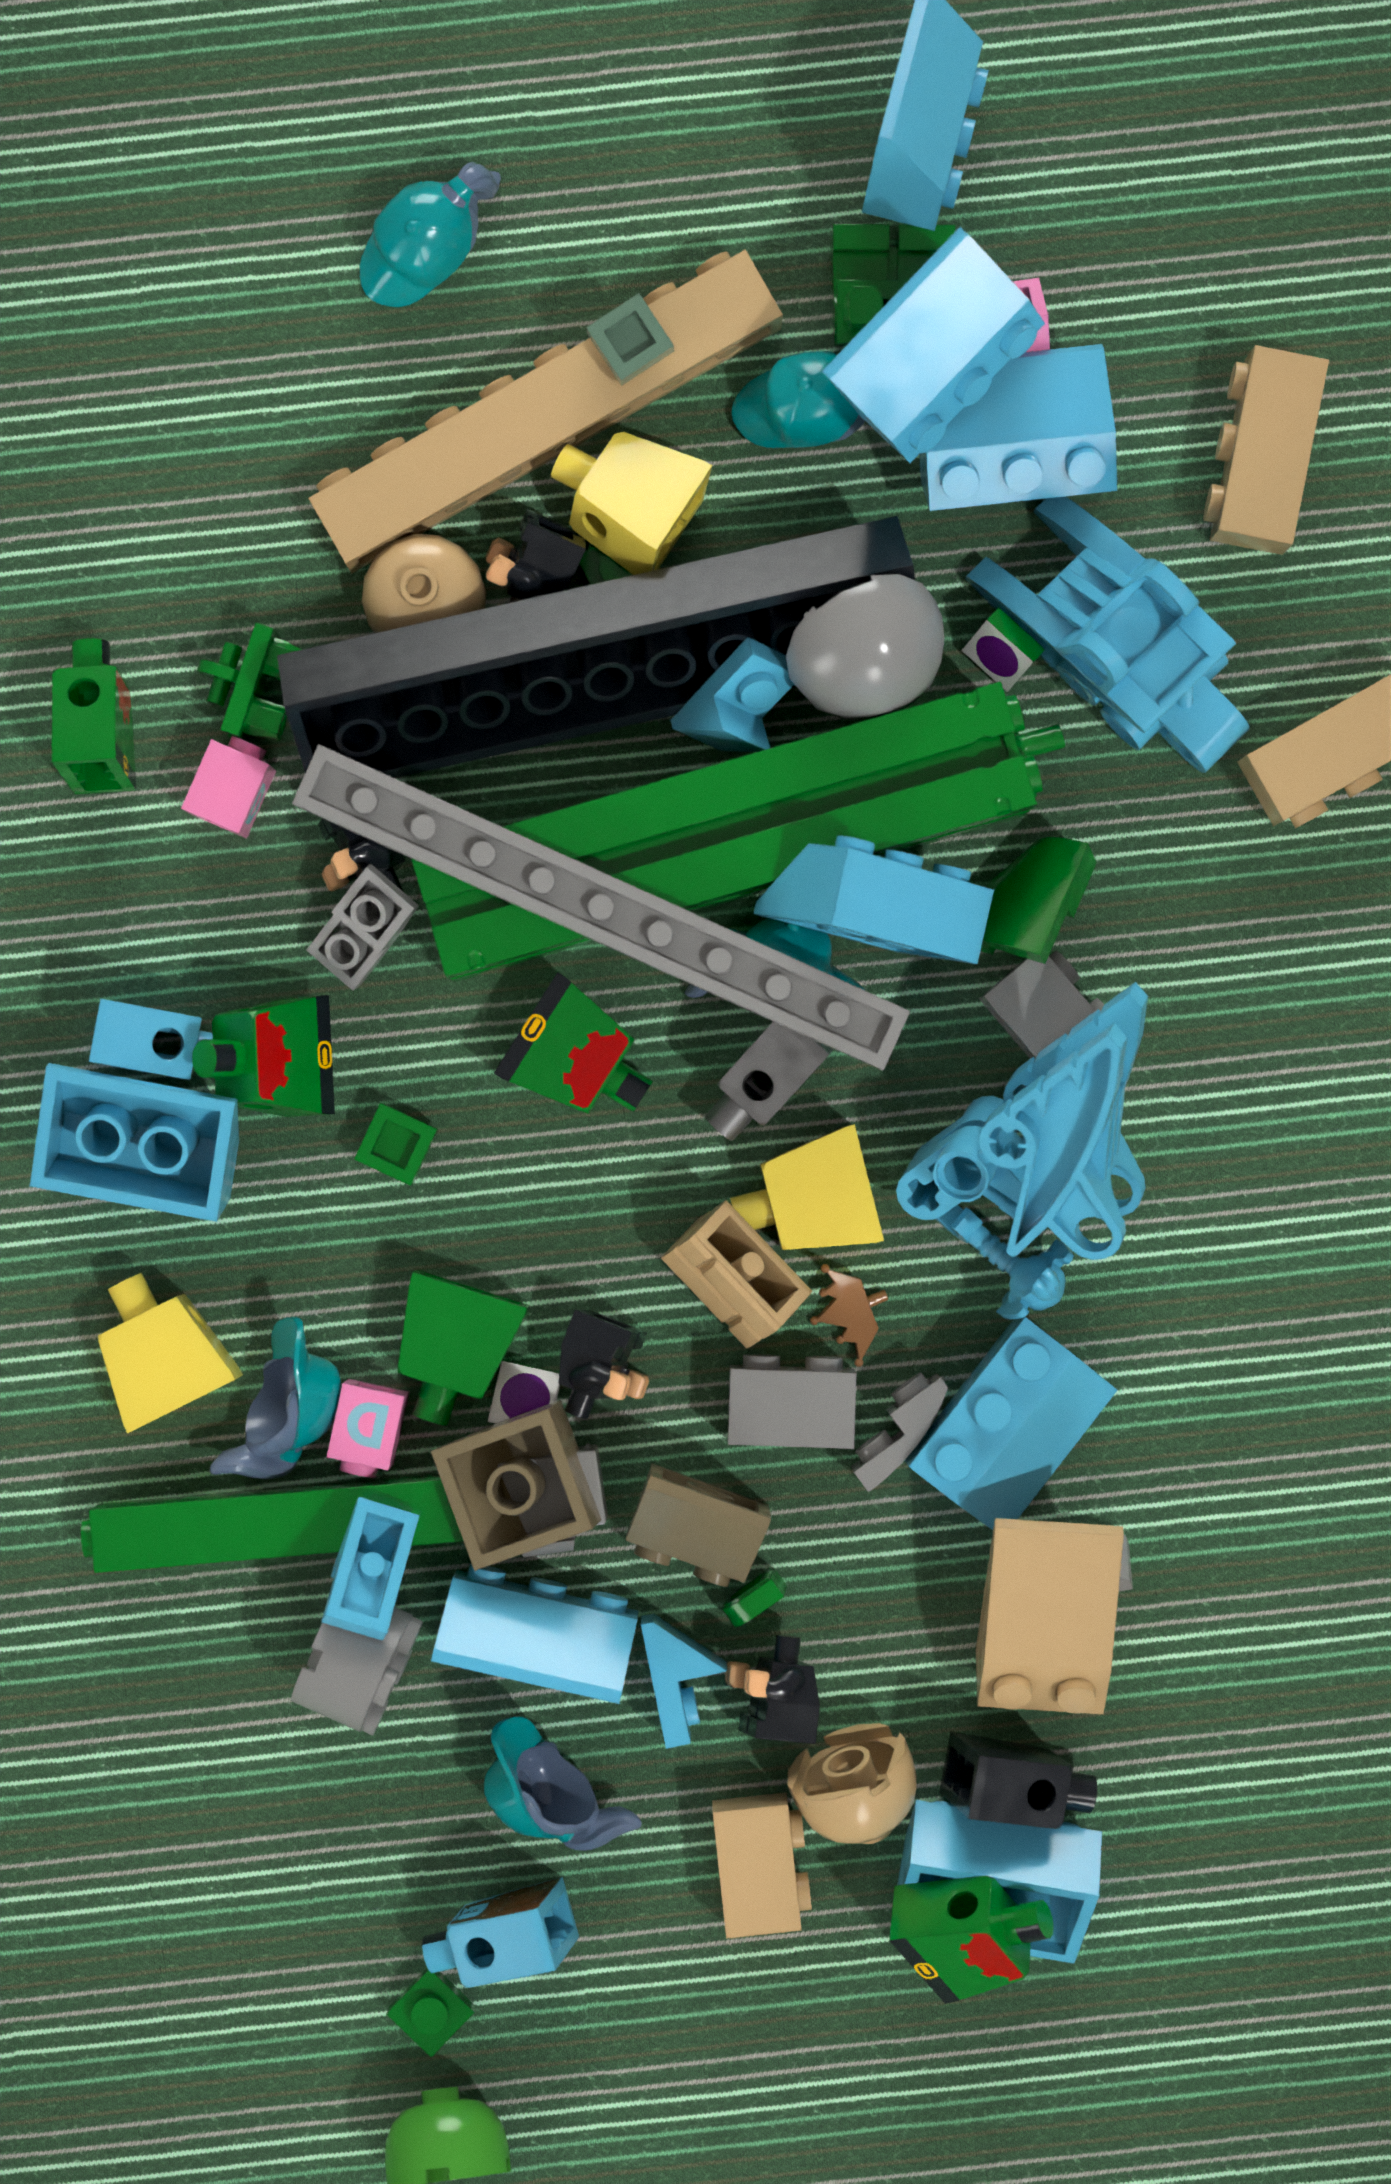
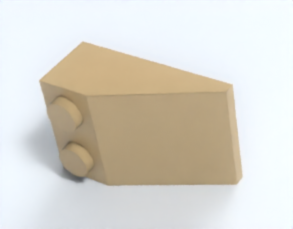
(1049, 1616)

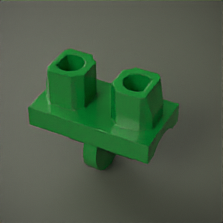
(246, 711)

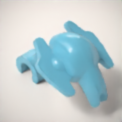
(1033, 1280)

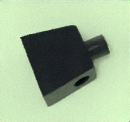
(1012, 1782)

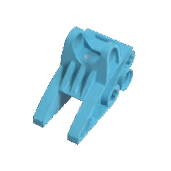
(1125, 638)
(1070, 1145)

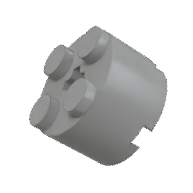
(355, 1673)

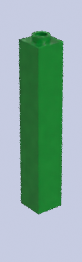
(254, 1523)

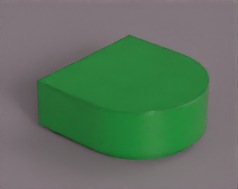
(754, 1597)

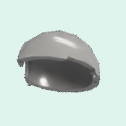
(868, 649)

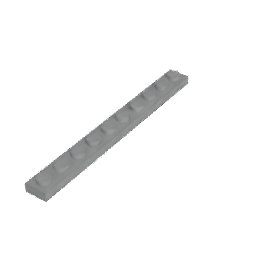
(600, 907)

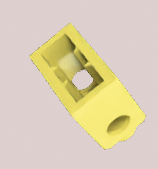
(632, 498)
(816, 1195)
(160, 1354)

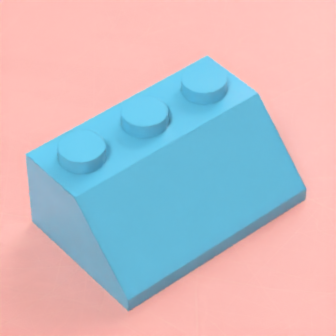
(926, 118)
(935, 346)
(1031, 436)
(881, 900)
(135, 1142)
(1010, 1424)
(536, 1633)
(1025, 1860)

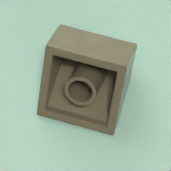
(481, 1500)
(697, 1525)

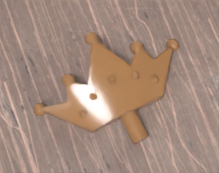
(850, 1310)

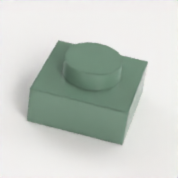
(630, 339)

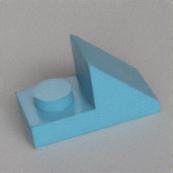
(735, 699)
(370, 1568)
(674, 1659)

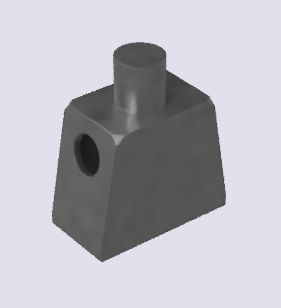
(788, 1061)

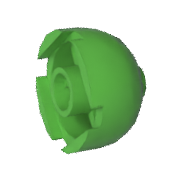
(445, 2140)

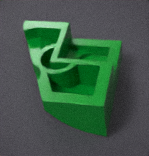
(1036, 896)

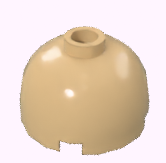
(420, 582)
(856, 1785)

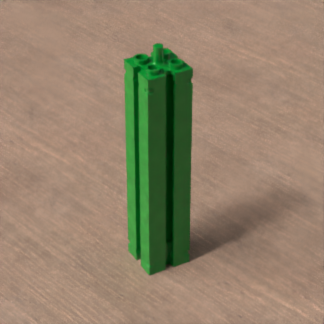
(746, 819)

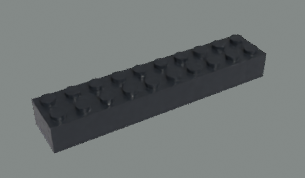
(567, 657)

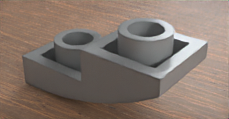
(362, 927)
(913, 1412)

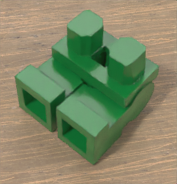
(871, 272)

